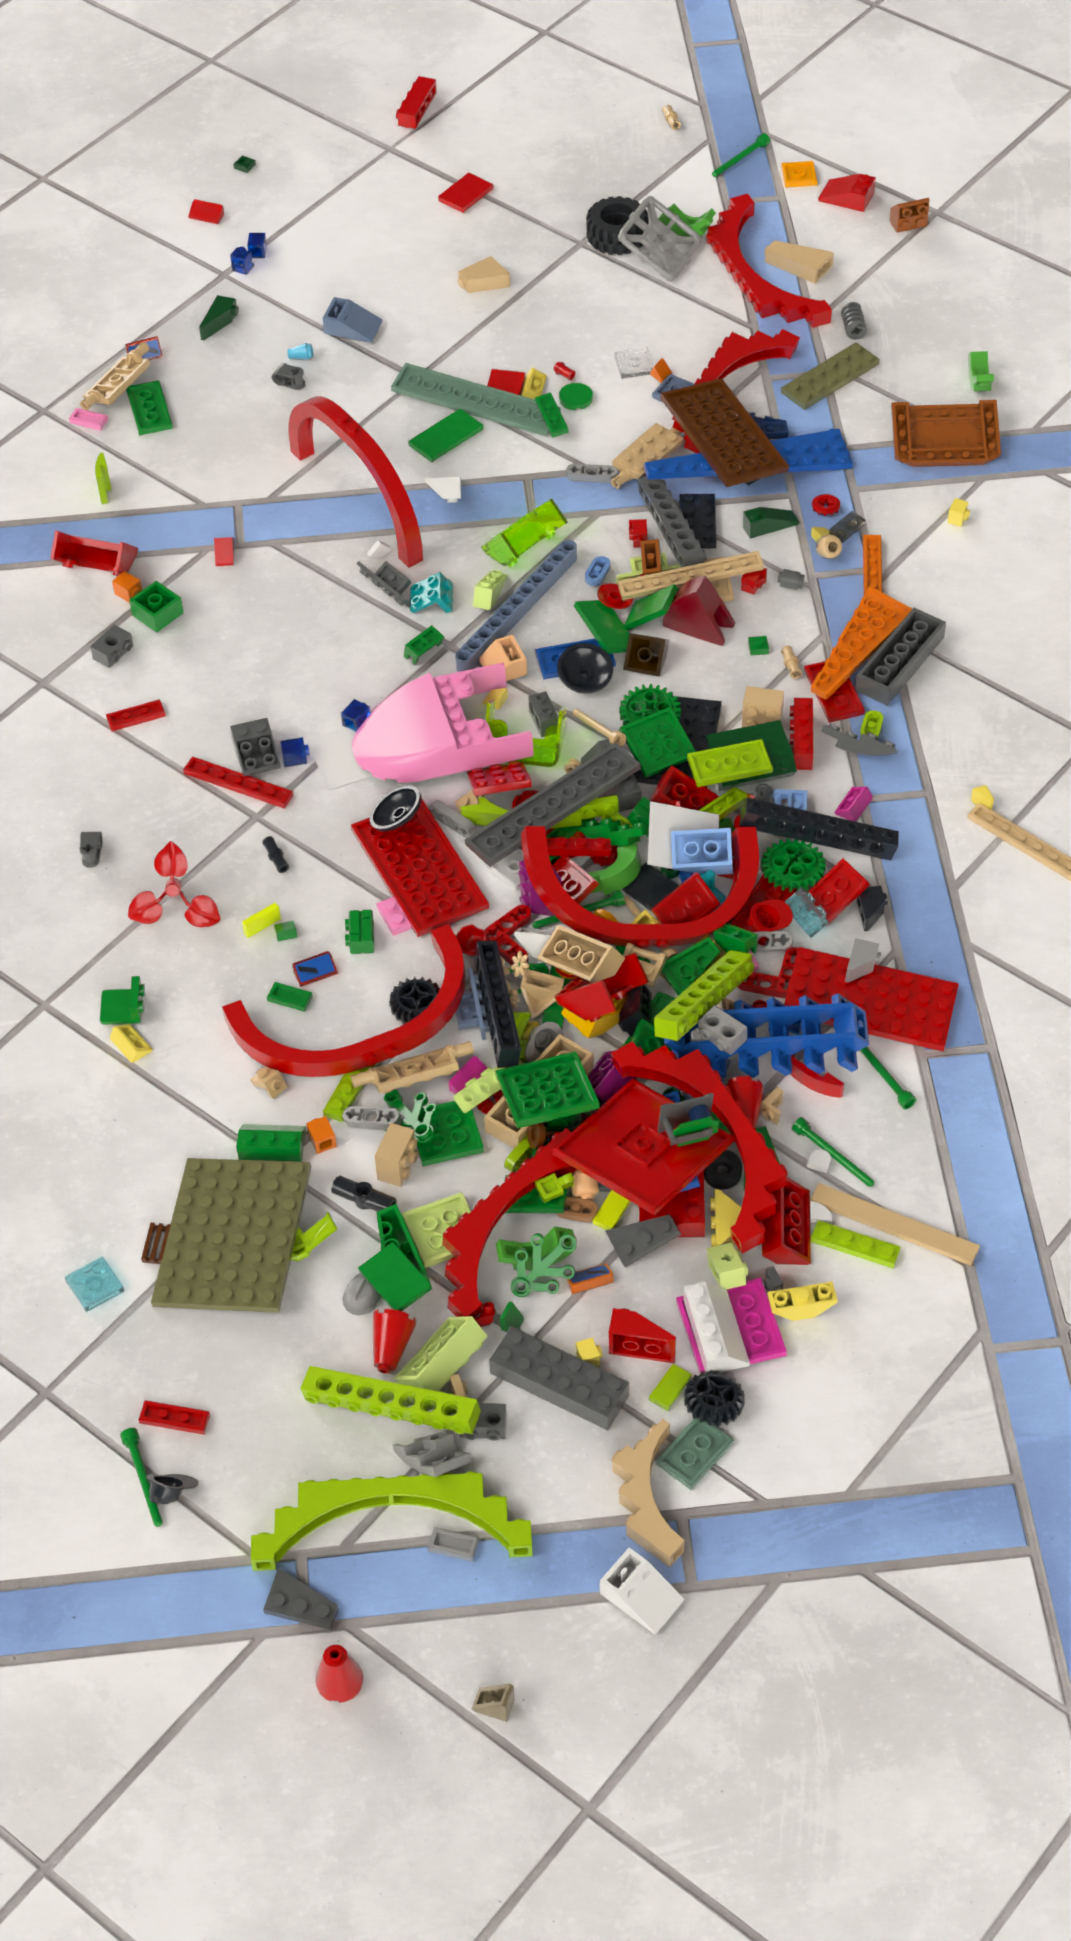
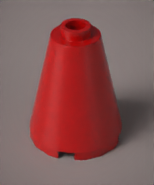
(749, 1095)
(390, 1337)
(338, 1675)

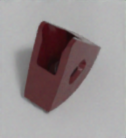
(699, 612)

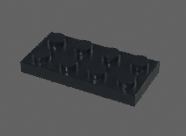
(701, 516)

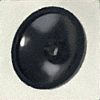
(587, 660)
(396, 808)

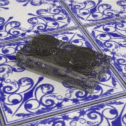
(847, 526)

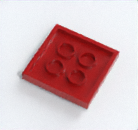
(499, 778)

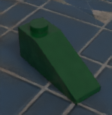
(218, 316)
(767, 520)

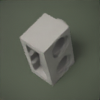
(722, 1030)

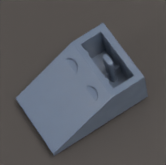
(350, 321)

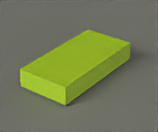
(670, 1387)

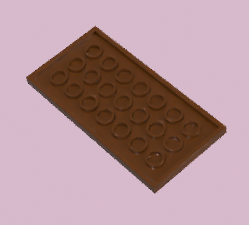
(724, 432)

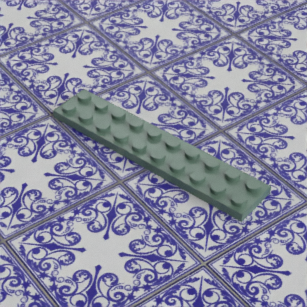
(470, 397)

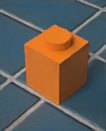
(126, 586)
(321, 1134)

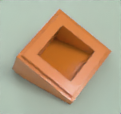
(661, 371)

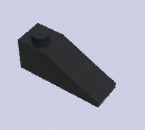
(635, 1008)

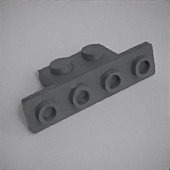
(390, 578)

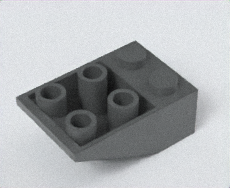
(255, 747)

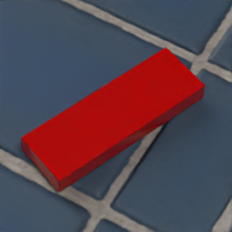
(135, 715)
(174, 1417)

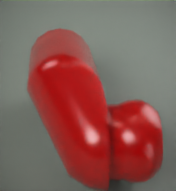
(487, 1314)

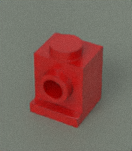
(637, 531)
(752, 581)

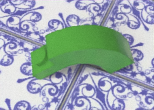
(698, 224)
(979, 371)
(621, 872)
(507, 1249)

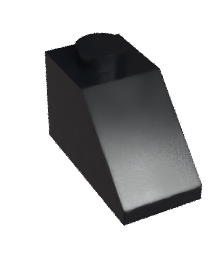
(871, 905)

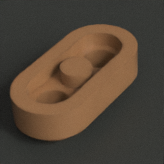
(577, 1208)

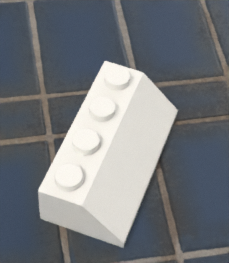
(715, 1327)

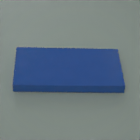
(548, 657)

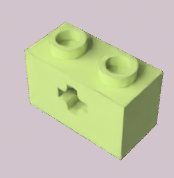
(727, 1266)

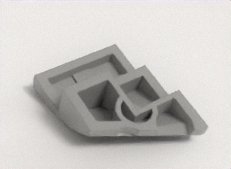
(433, 1454)

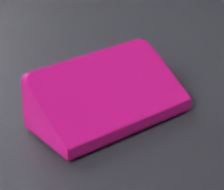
(854, 803)
(471, 1069)

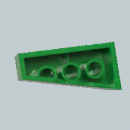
(393, 1229)

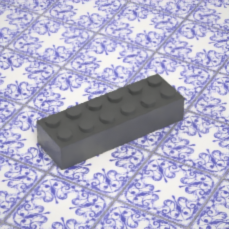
(900, 656)
(559, 1378)

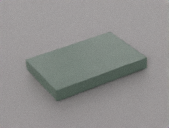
(694, 1452)

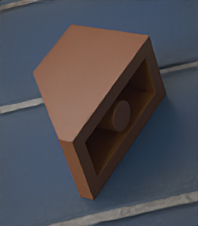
(651, 556)

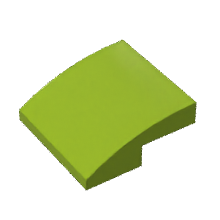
(102, 477)

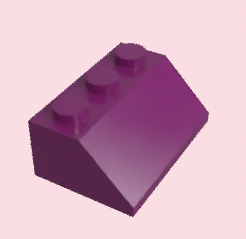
(528, 894)
(606, 1079)

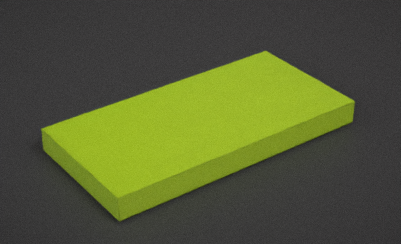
(729, 763)

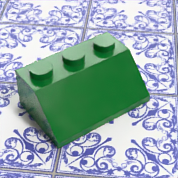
(271, 1142)

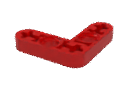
(502, 936)
(777, 982)

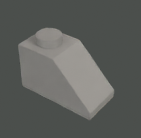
(862, 959)

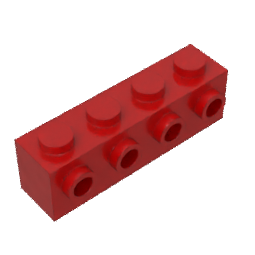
(416, 102)
(802, 732)

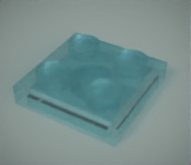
(94, 1284)

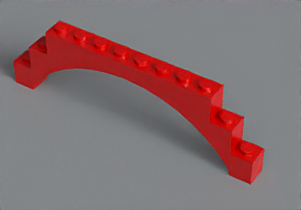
(764, 296)
(739, 352)
(696, 1077)
(473, 1229)

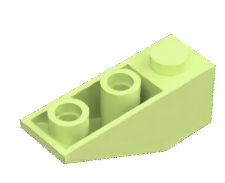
(489, 589)

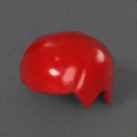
(468, 937)

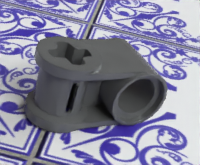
(289, 376)
(90, 848)

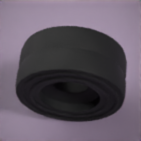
(728, 1179)

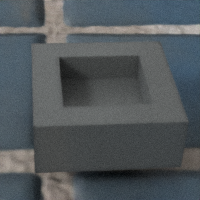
(772, 1280)

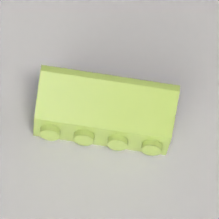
(443, 1354)

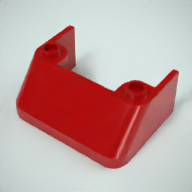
(92, 553)
(595, 999)

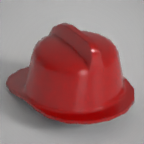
(770, 916)

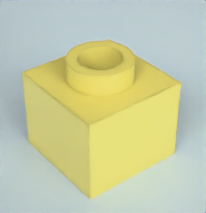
(958, 512)
(589, 1351)

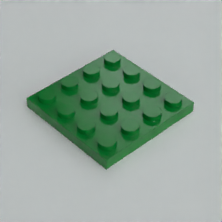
(547, 1089)

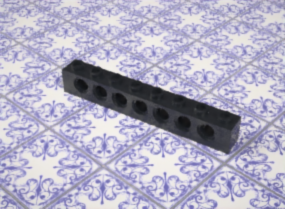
(819, 829)
(497, 1004)

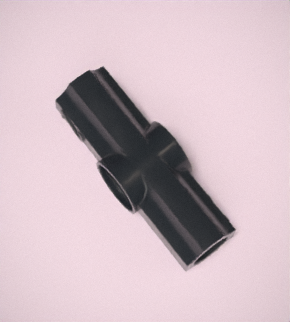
(353, 1191)

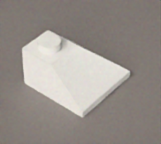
(446, 487)
(533, 939)

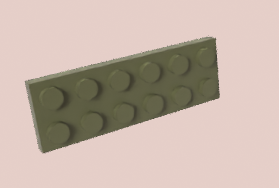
(830, 376)

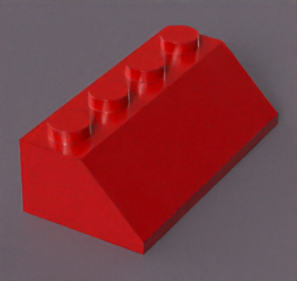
(788, 1230)

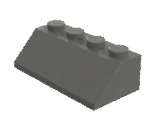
(627, 790)

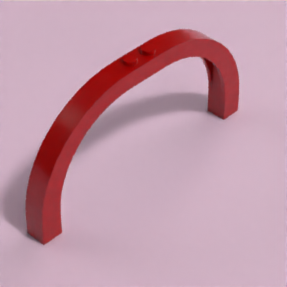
(366, 448)
(642, 935)
(366, 1052)

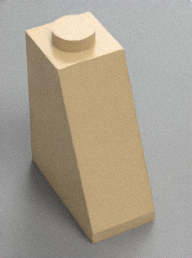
(484, 276)

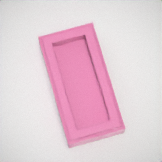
(88, 419)

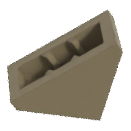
(495, 1701)

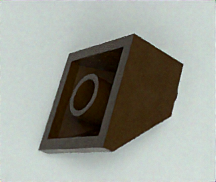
(645, 654)

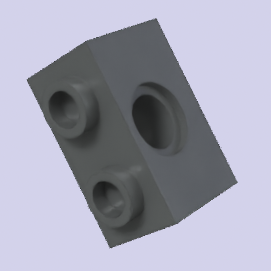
(111, 646)

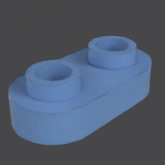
(597, 571)

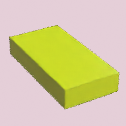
(261, 920)
(611, 1211)

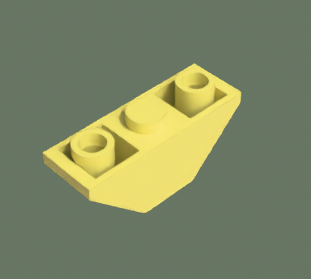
(725, 1216)
(802, 1301)

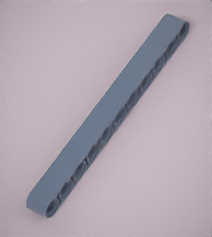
(517, 605)

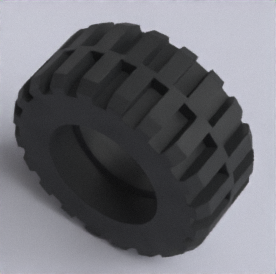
(607, 219)

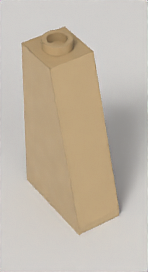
(799, 260)

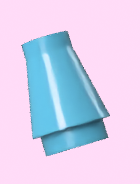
(303, 351)

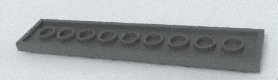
(553, 803)

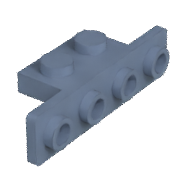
(470, 1011)

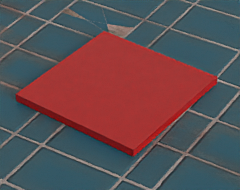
(628, 1154)

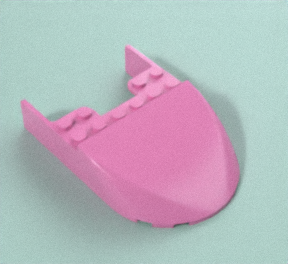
(425, 734)

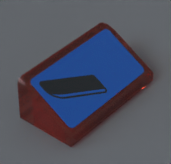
(154, 348)
(314, 968)

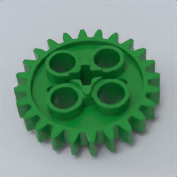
(638, 703)
(793, 865)

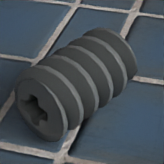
(853, 320)

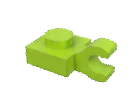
(551, 1187)

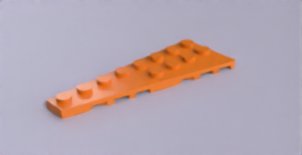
(862, 636)

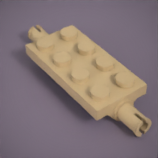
(117, 378)
(653, 445)
(413, 1069)

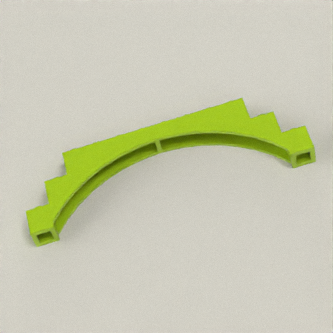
(330, 1499)

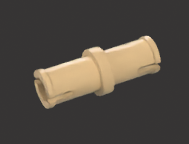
(671, 117)
(791, 662)

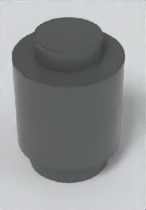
(791, 579)

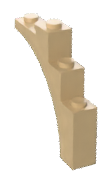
(646, 1523)

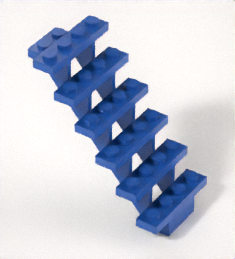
(849, 1036)

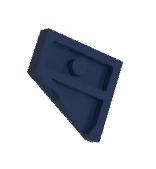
(772, 427)

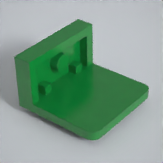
(123, 1005)

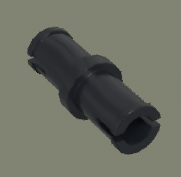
(275, 854)

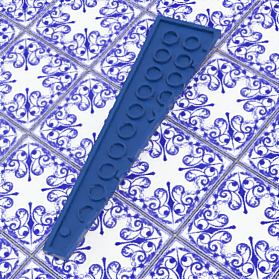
(802, 453)

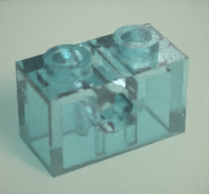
(811, 921)

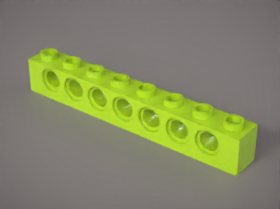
(703, 994)
(381, 1392)

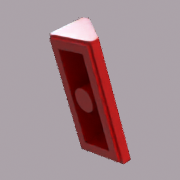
(206, 211)

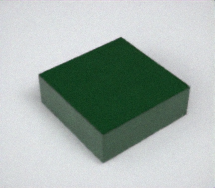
(244, 164)

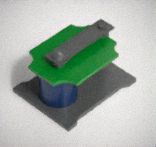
(692, 1119)

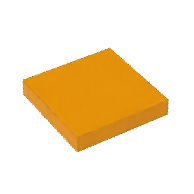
(799, 174)

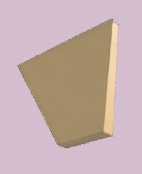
(540, 990)

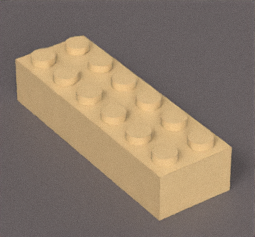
(499, 1119)

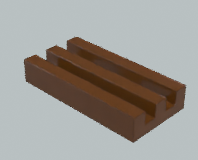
(152, 1228)

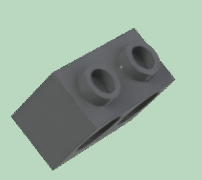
(542, 712)
(483, 1429)

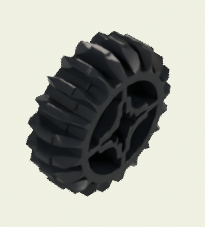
(404, 998)
(716, 1391)

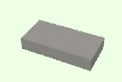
(453, 1544)

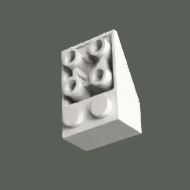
(640, 1591)

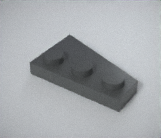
(642, 1238)
(299, 1602)

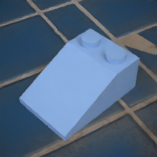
(702, 850)

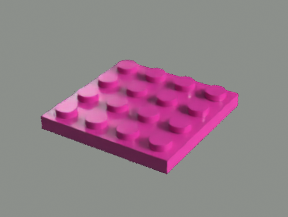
(754, 1320)

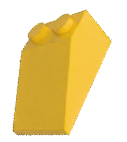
(599, 1027)

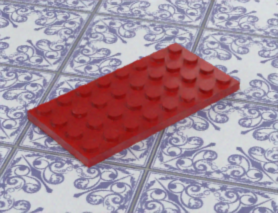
(422, 871)
(896, 1001)

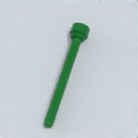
(761, 141)
(615, 899)
(905, 1098)
(802, 1127)
(130, 1438)

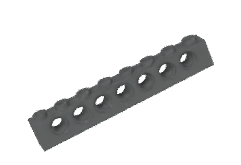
(671, 522)

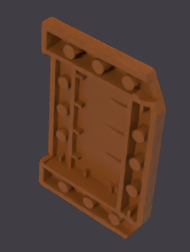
(946, 434)

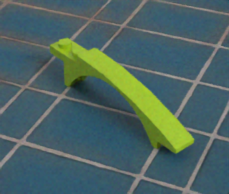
(487, 812)

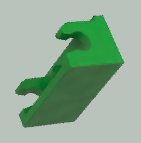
(423, 643)
(735, 939)

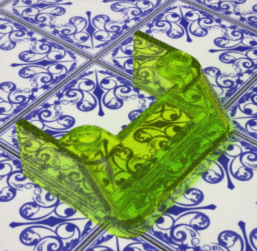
(525, 533)
(545, 750)

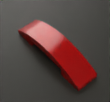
(825, 1085)

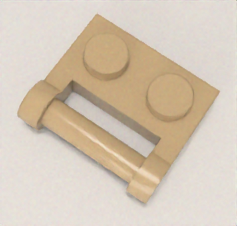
(651, 970)

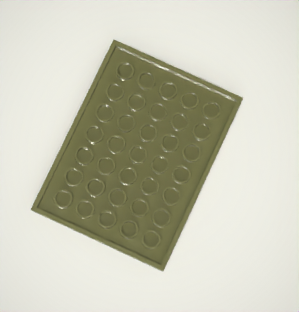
(232, 1235)

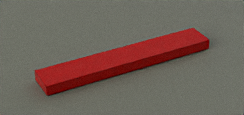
(237, 782)

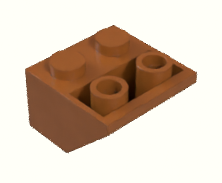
(910, 215)

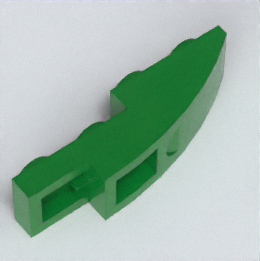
(618, 834)

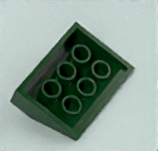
(776, 746)

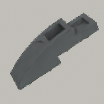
(866, 745)

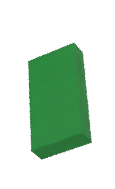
(289, 996)

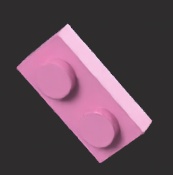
(393, 916)

